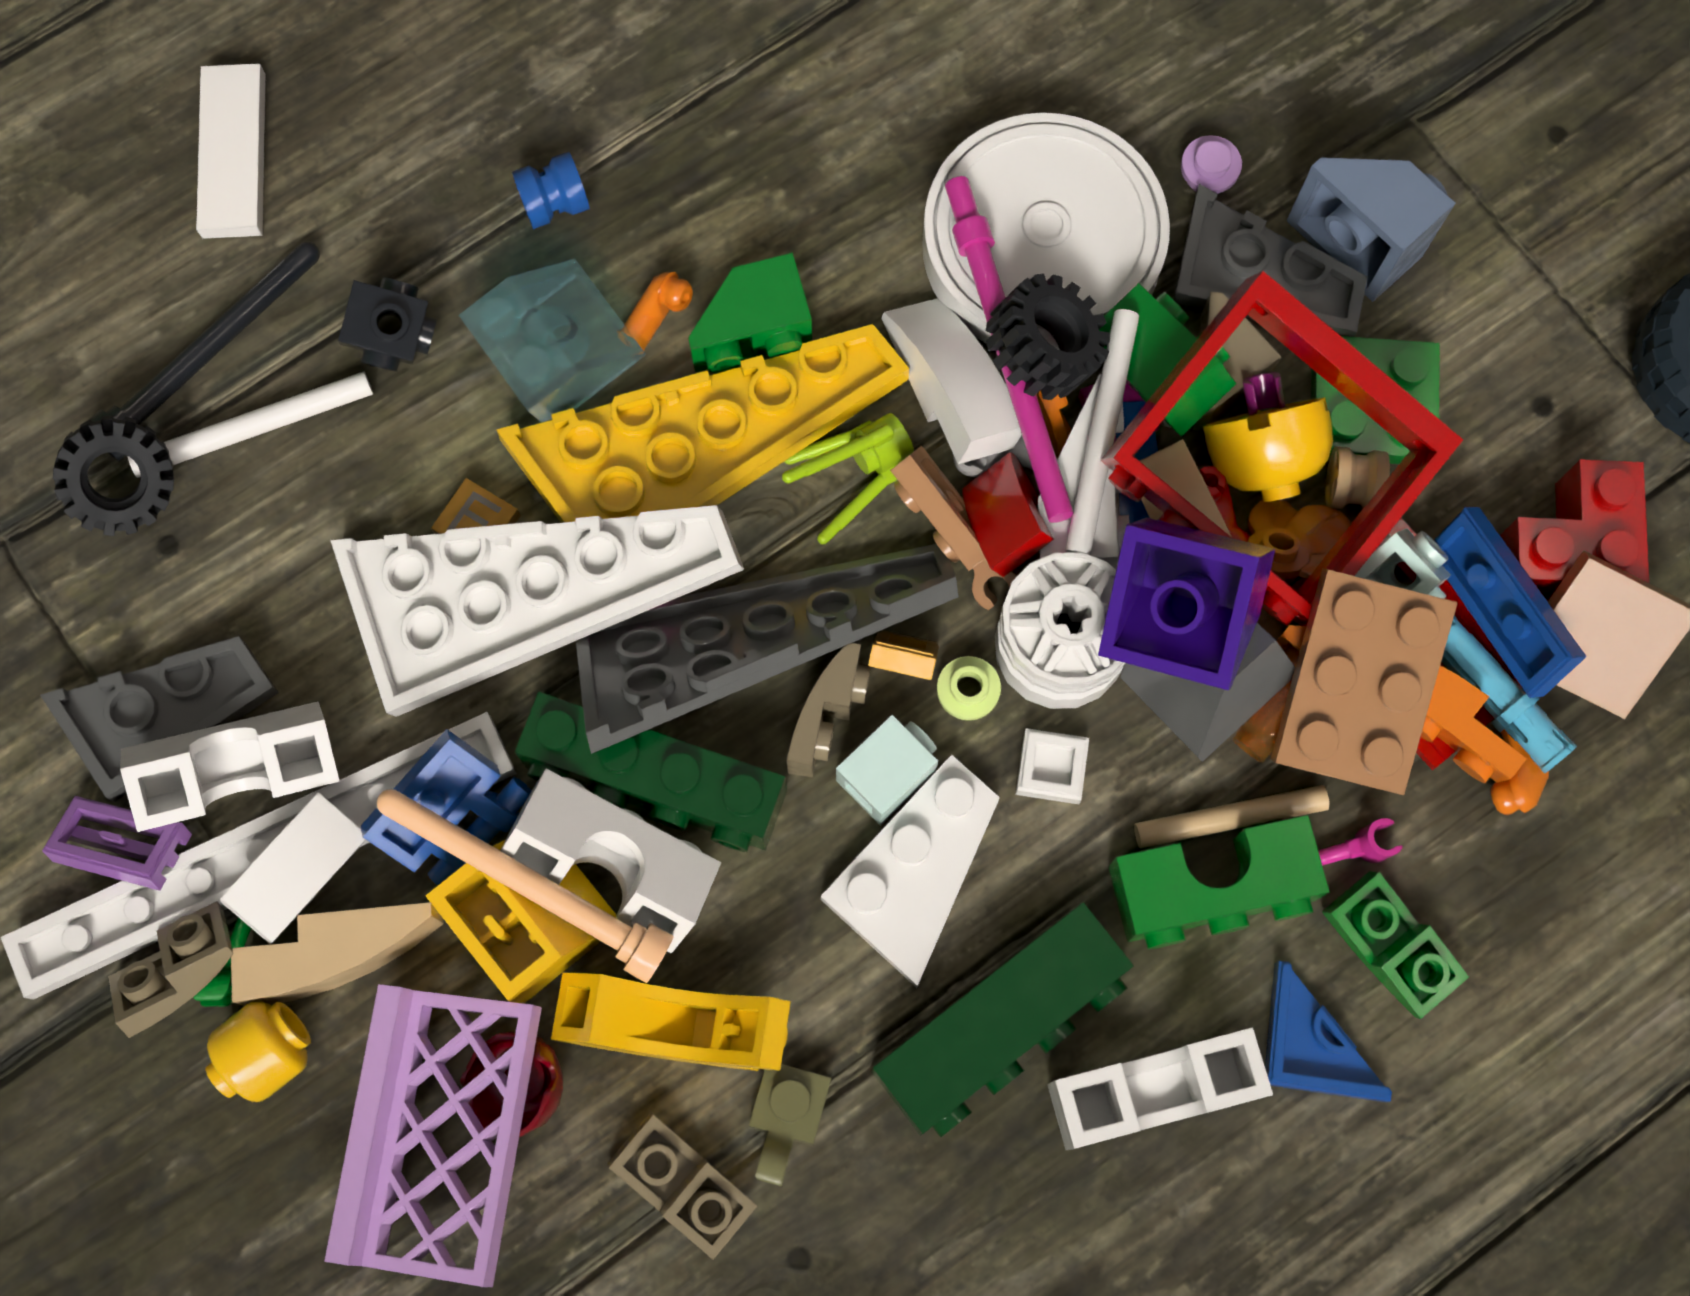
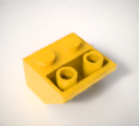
(509, 934)

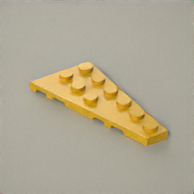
(703, 432)

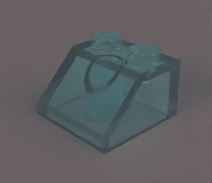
(552, 337)

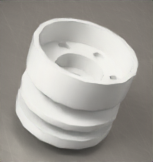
(1043, 657)

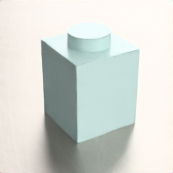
(888, 768)

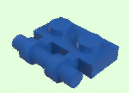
(451, 783)

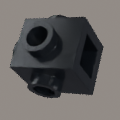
(372, 303)

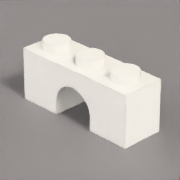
(186, 772)
(659, 875)
(1159, 1089)

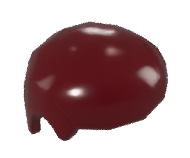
(543, 1090)

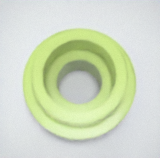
(963, 706)

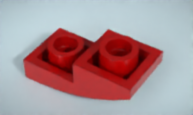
(1005, 515)

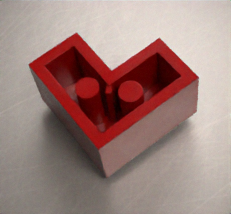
(1597, 512)

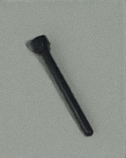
(215, 338)

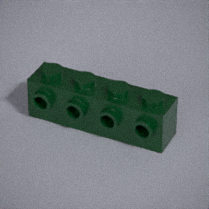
(658, 774)

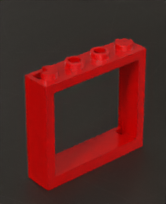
(1348, 371)

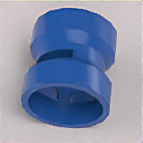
(551, 190)

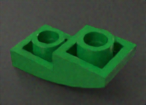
(1394, 945)

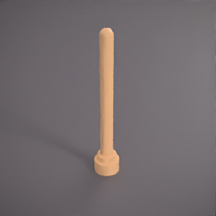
(635, 945)

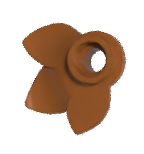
(1298, 537)

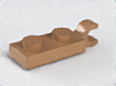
(927, 489)

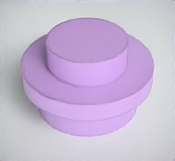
(1212, 163)

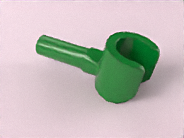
(219, 990)

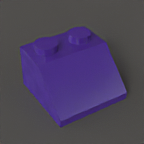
(1185, 601)

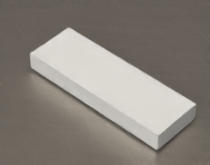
(231, 151)

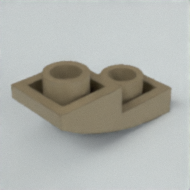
(832, 696)
(188, 959)
(682, 1185)

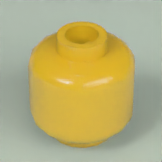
(257, 1051)

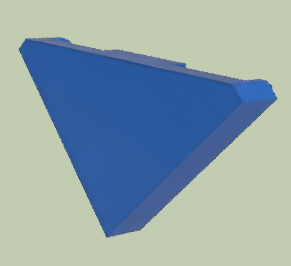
(1310, 1048)

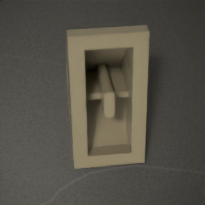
(1248, 354)

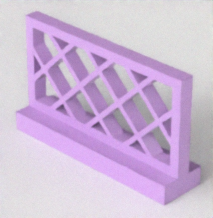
(382, 1137)

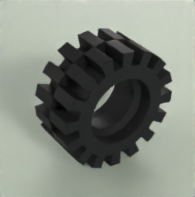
(1028, 352)
(106, 513)

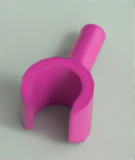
(1361, 846)

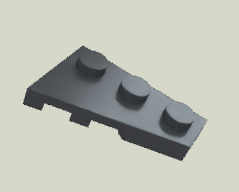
(1230, 247)
(158, 702)

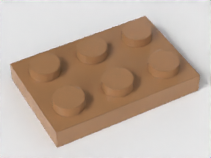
(1363, 681)

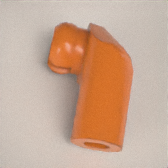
(663, 294)
(1523, 789)

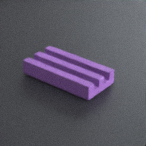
(142, 874)

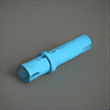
(1507, 699)

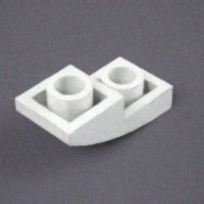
(293, 868)

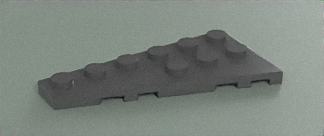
(744, 634)

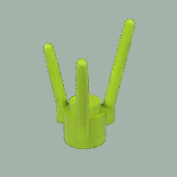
(874, 447)

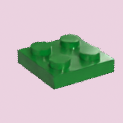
(1409, 364)

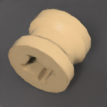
(1354, 477)

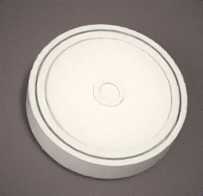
(1057, 203)

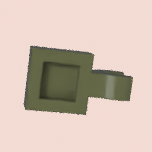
(789, 1111)

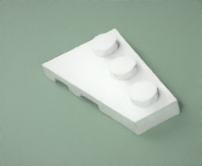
(914, 868)

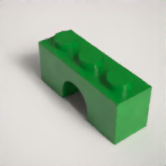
(1275, 874)

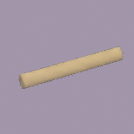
(1231, 816)

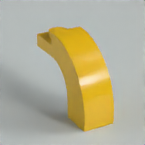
(671, 1022)

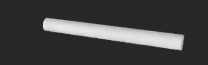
(265, 419)
(1102, 432)

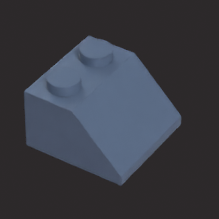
(1371, 215)

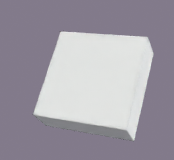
(1052, 766)

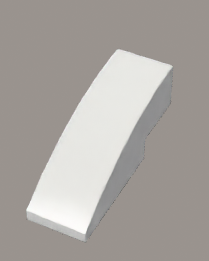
(954, 379)

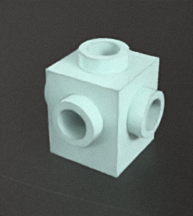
(1418, 552)

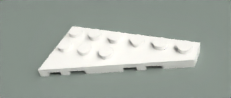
(495, 596)

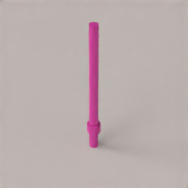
(975, 242)

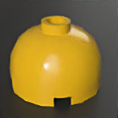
(1272, 447)

